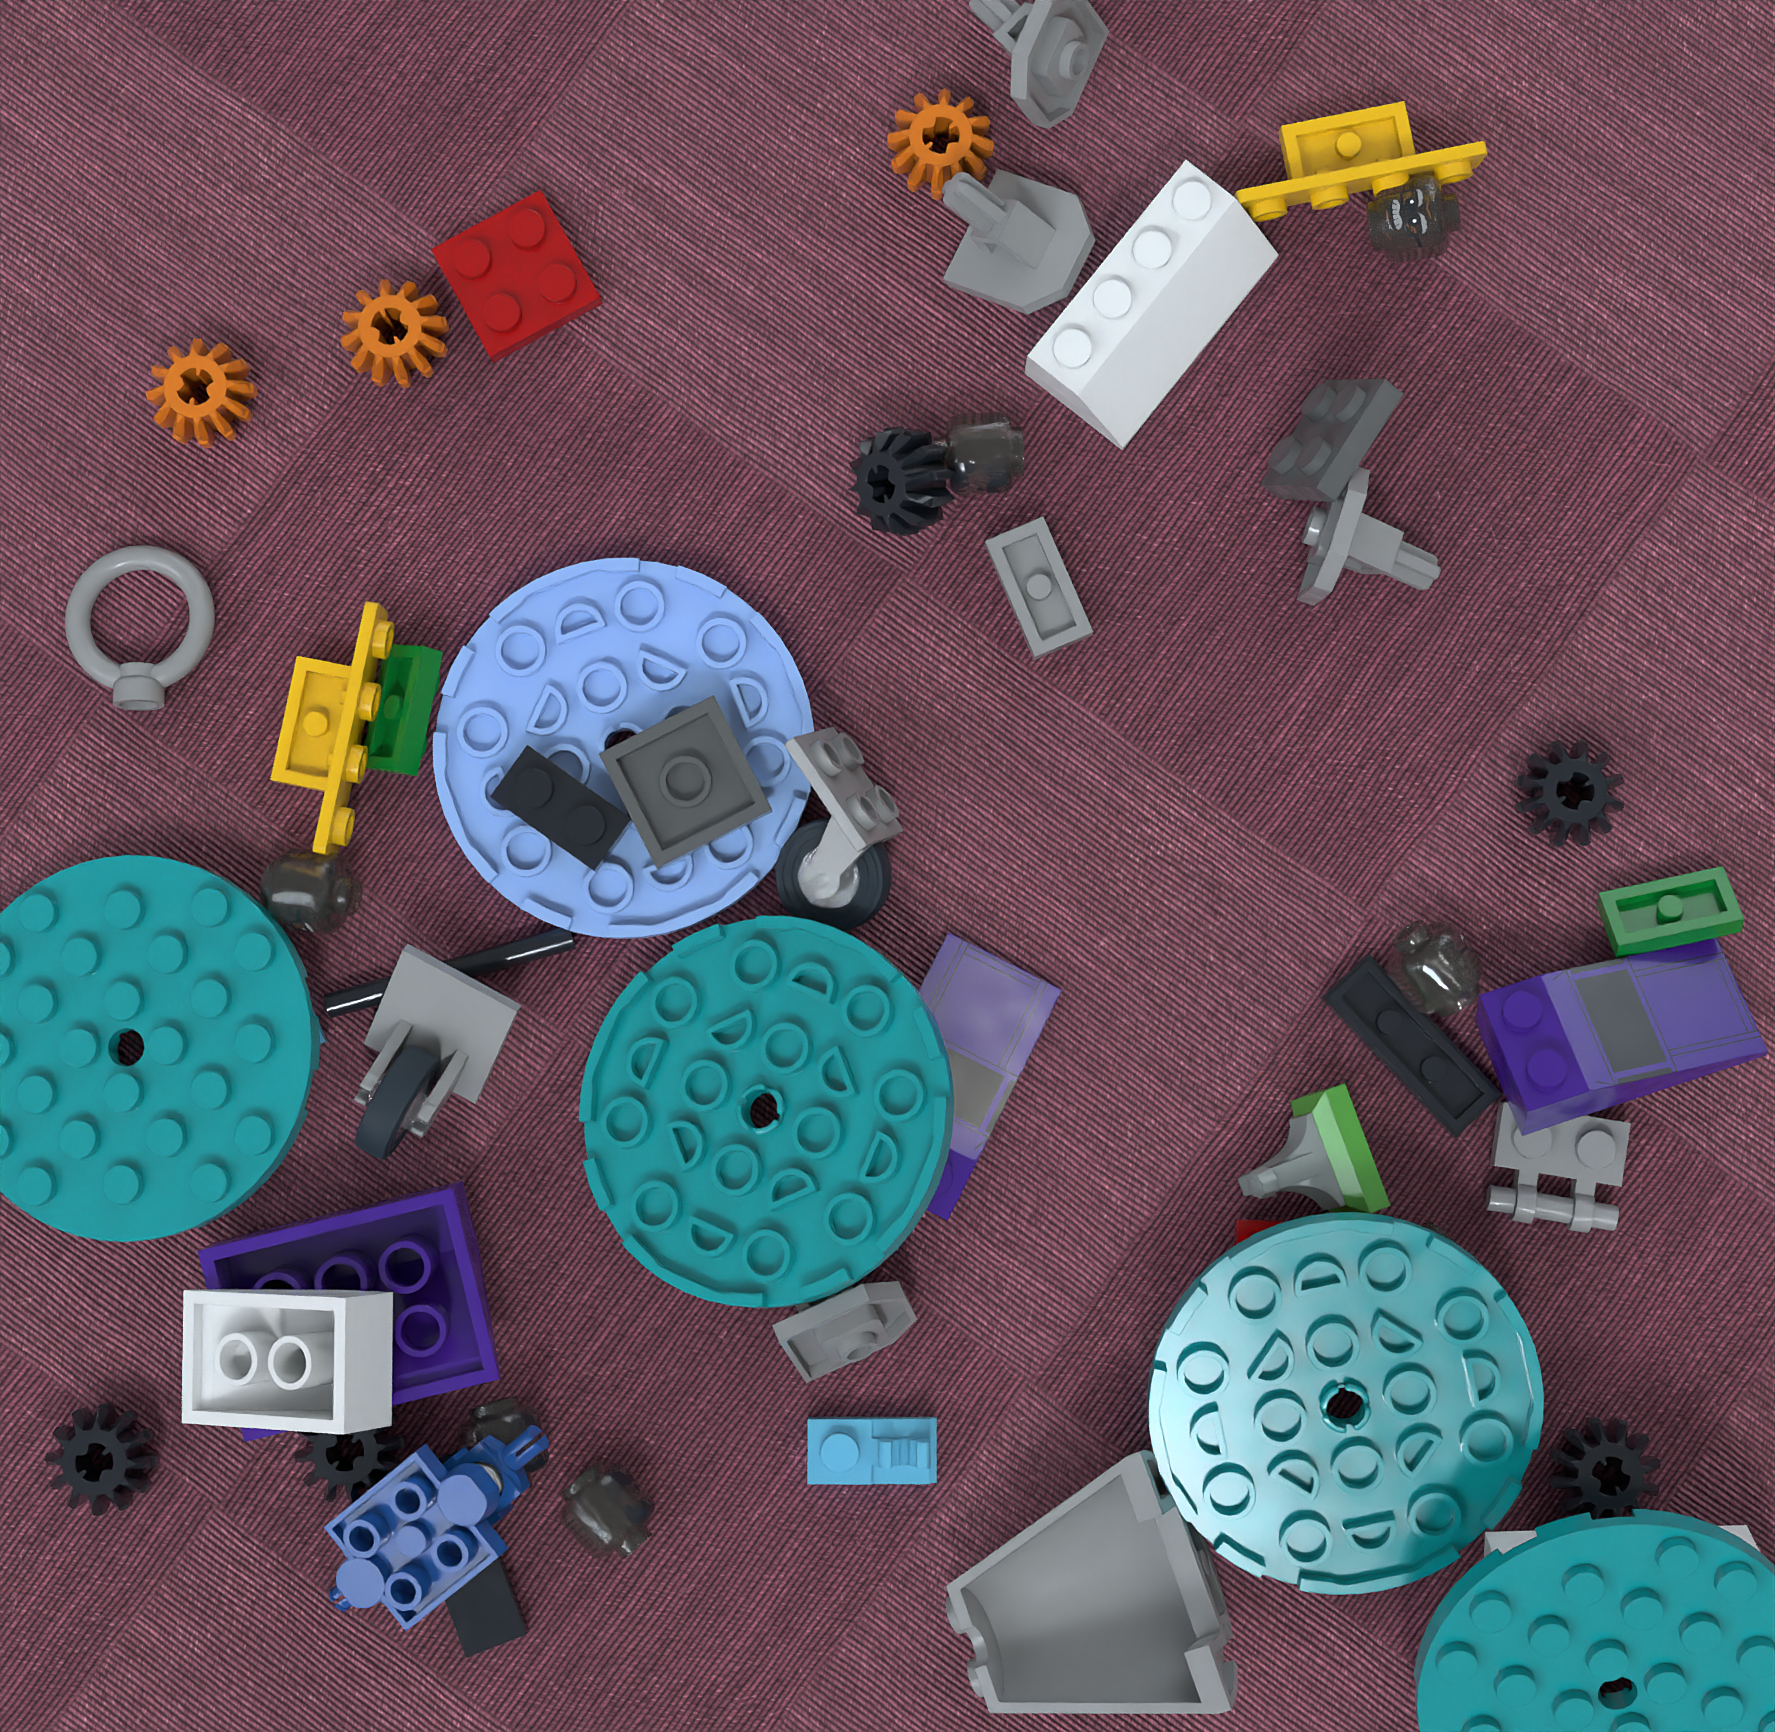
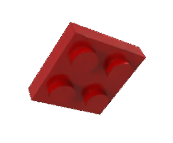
(517, 276)

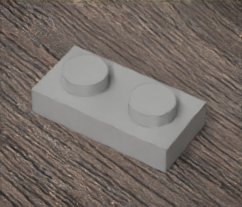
(1038, 588)

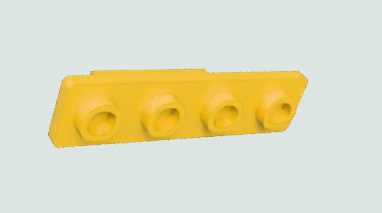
(1352, 155)
(326, 725)

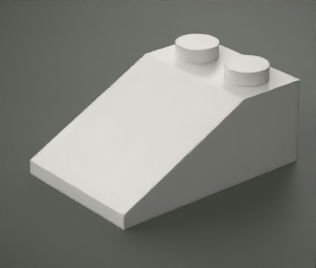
(288, 1359)

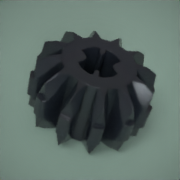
(901, 480)
(1587, 776)
(1621, 1453)
(365, 1469)
(84, 1477)

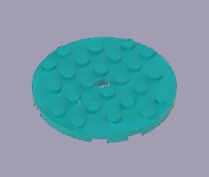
(222, 1060)
(857, 1092)
(1363, 1309)
(1597, 1602)

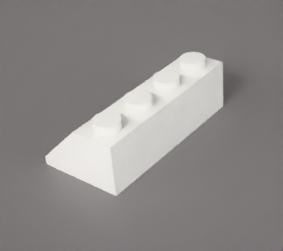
(1152, 306)

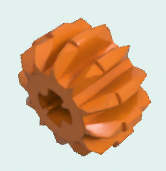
(917, 136)
(384, 312)
(179, 399)

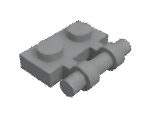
(1580, 1149)

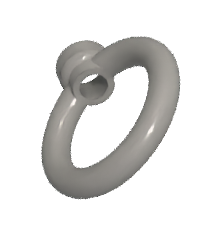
(139, 684)

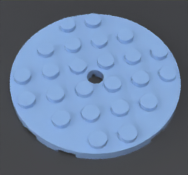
(600, 656)

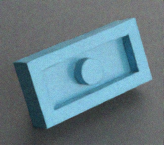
(872, 1450)

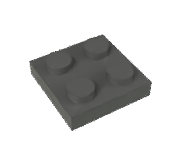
(1330, 439)
(685, 782)

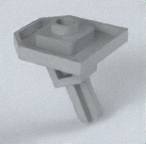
(1050, 51)
(1020, 241)
(1354, 541)
(844, 1327)

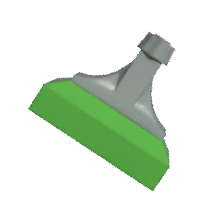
(1323, 1158)

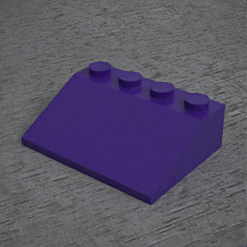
(404, 1245)

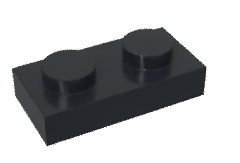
(561, 808)

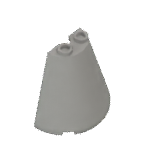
(1100, 1608)

